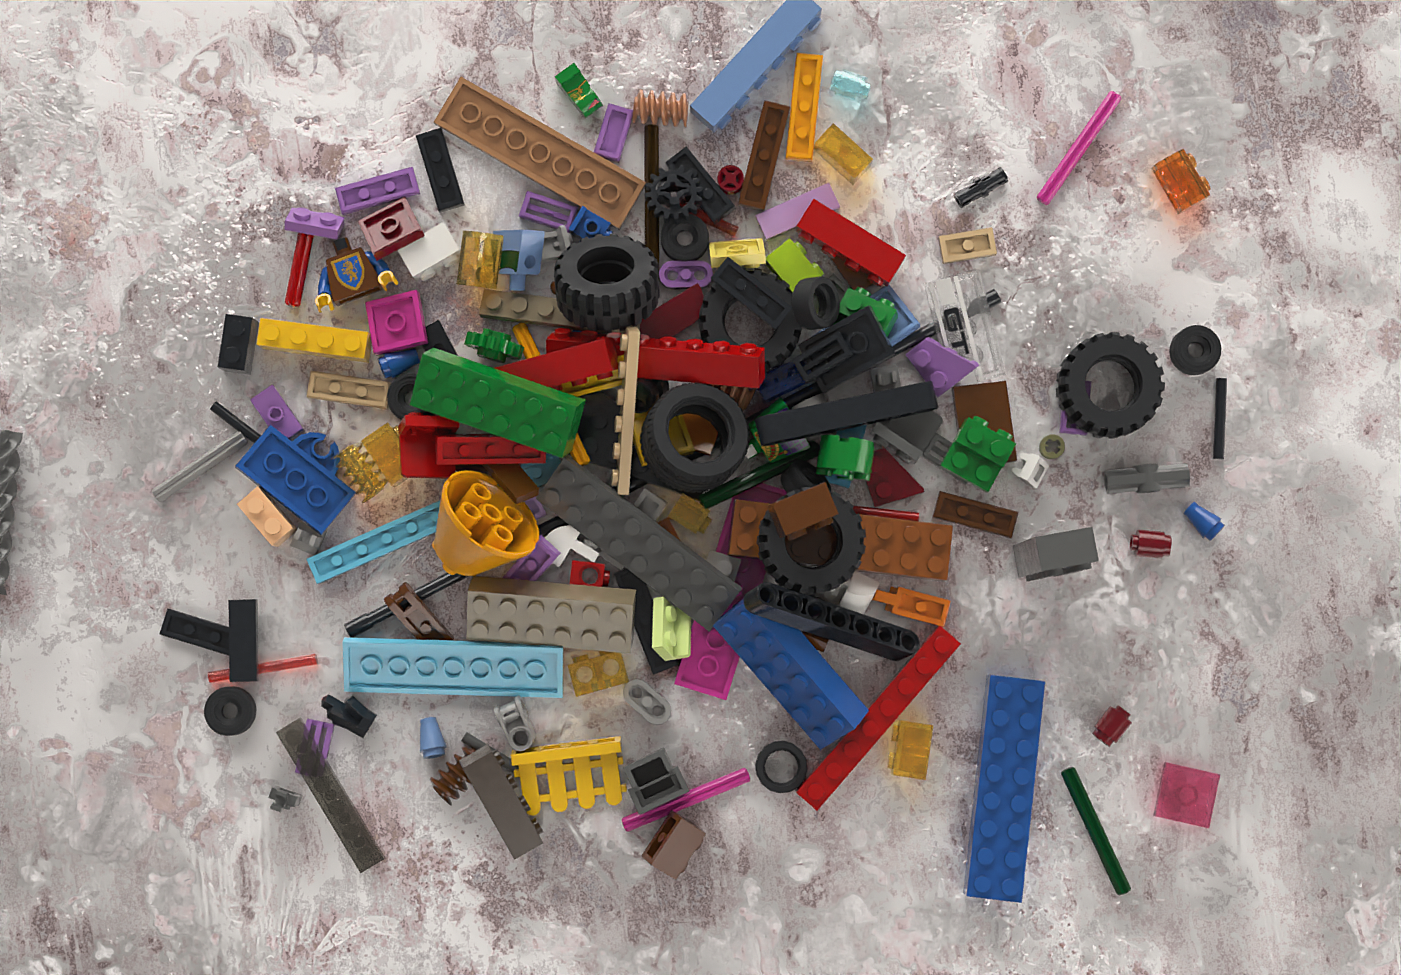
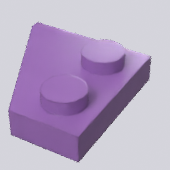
(939, 364)

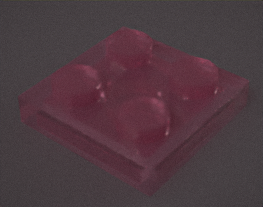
(1186, 795)

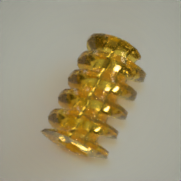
(361, 471)

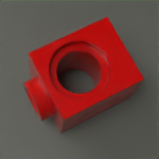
(580, 567)

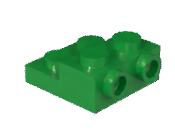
(858, 299)
(978, 453)

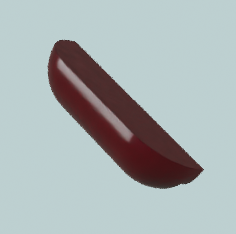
(674, 314)

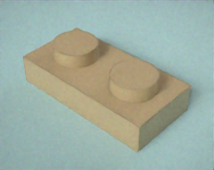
(967, 245)

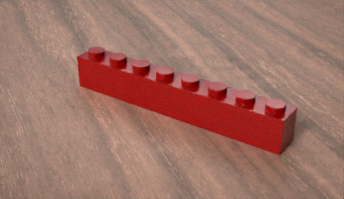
(681, 360)
(881, 715)

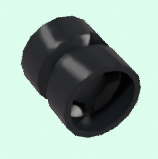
(648, 392)

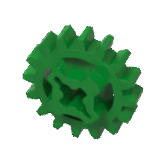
(494, 345)

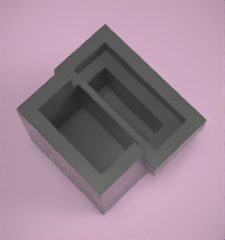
(654, 781)

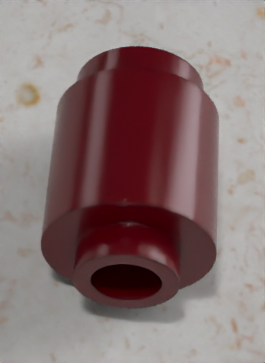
(1150, 544)
(1112, 725)

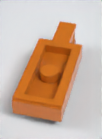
(914, 605)

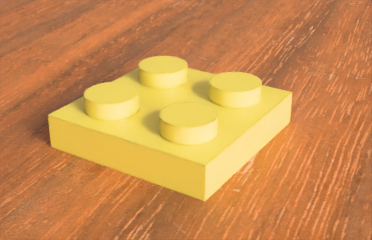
(743, 252)

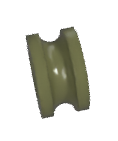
(1051, 455)

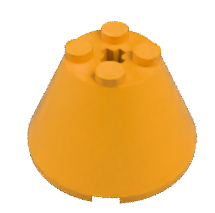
(481, 525)

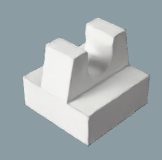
(1032, 471)

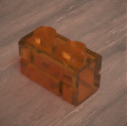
(1181, 181)

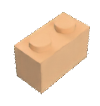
(267, 517)

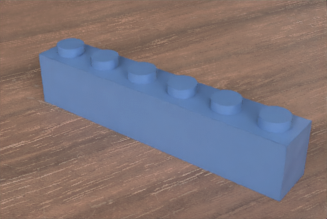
(754, 62)

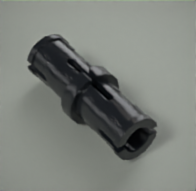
(980, 187)

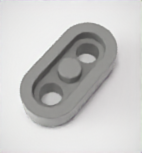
(647, 701)

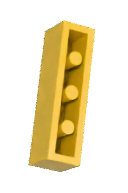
(314, 340)

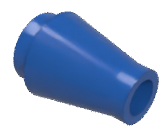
(395, 363)
(1204, 521)

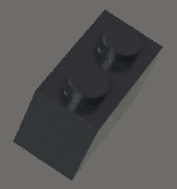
(238, 344)

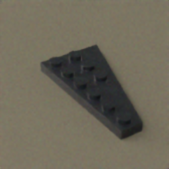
(599, 435)

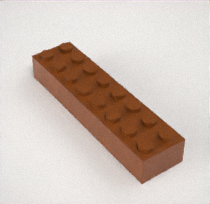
(891, 544)

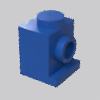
(583, 219)

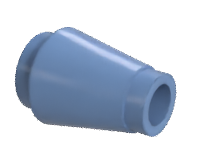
(431, 739)

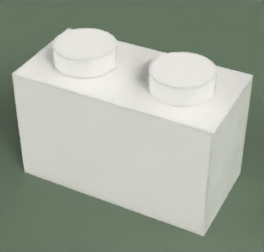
(430, 253)

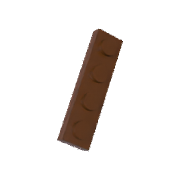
(764, 155)

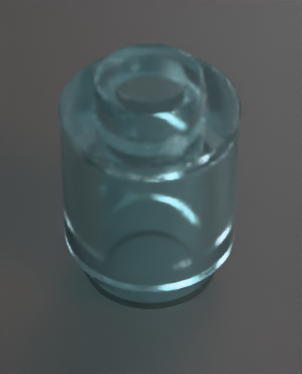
(850, 85)

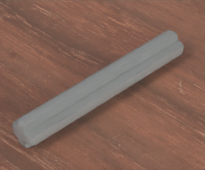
(199, 466)

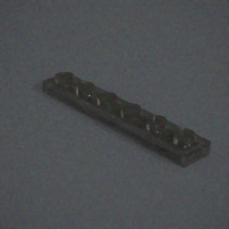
(330, 795)

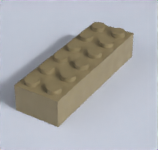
(550, 614)

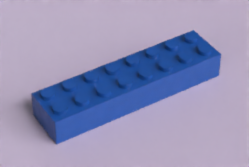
(1004, 788)

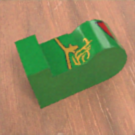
(578, 90)

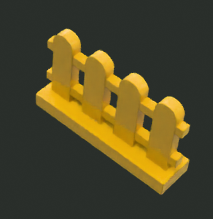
(581, 764)

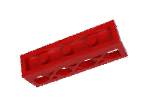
(483, 449)

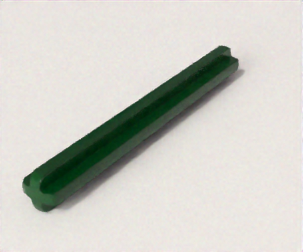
(754, 477)
(1096, 831)

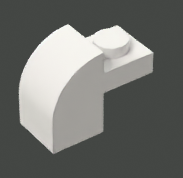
(567, 539)
(853, 594)

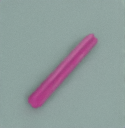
(1078, 148)
(688, 799)

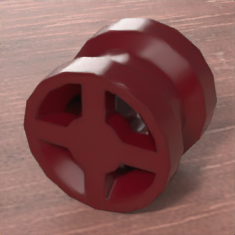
(733, 176)

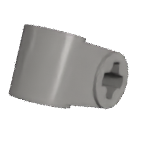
(514, 722)

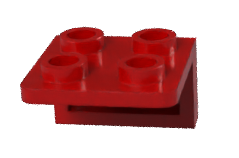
(417, 448)

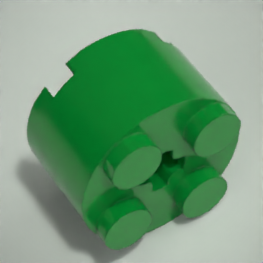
(845, 458)

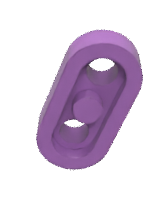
(686, 272)

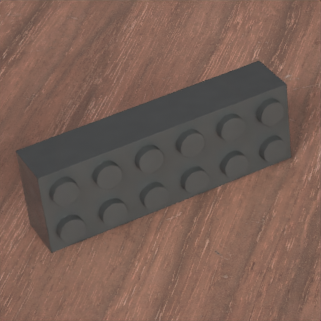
(1056, 554)

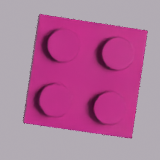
(396, 322)

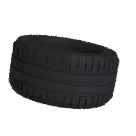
(720, 412)

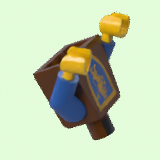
(351, 276)

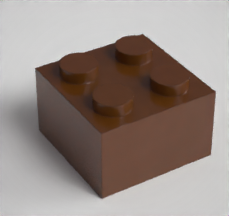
(803, 510)

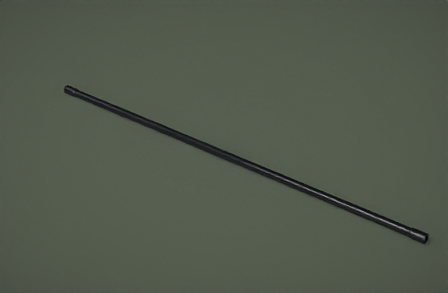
(438, 584)

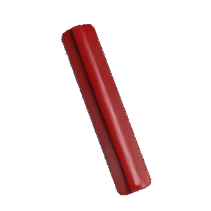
(298, 269)

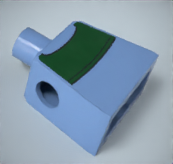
(520, 255)

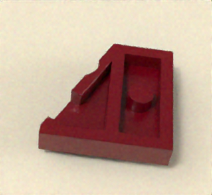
(890, 480)

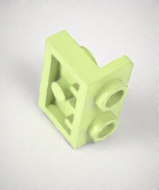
(670, 630)

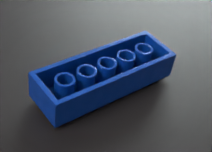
(793, 674)

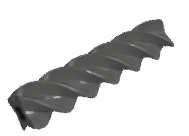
(8, 489)

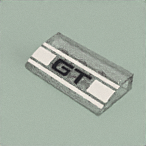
(965, 323)

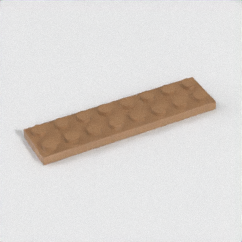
(539, 152)

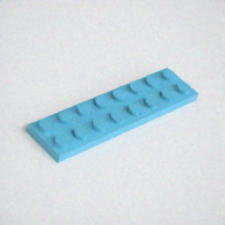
(452, 667)

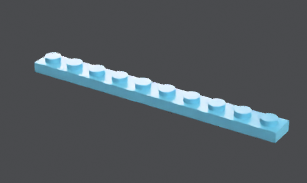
(399, 532)

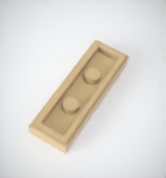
(348, 390)

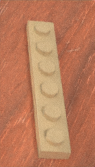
(626, 398)

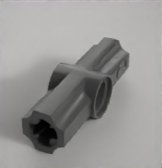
(1146, 478)

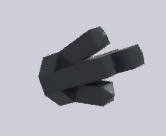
(349, 715)

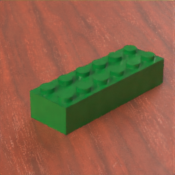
(497, 402)

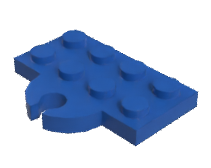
(298, 476)

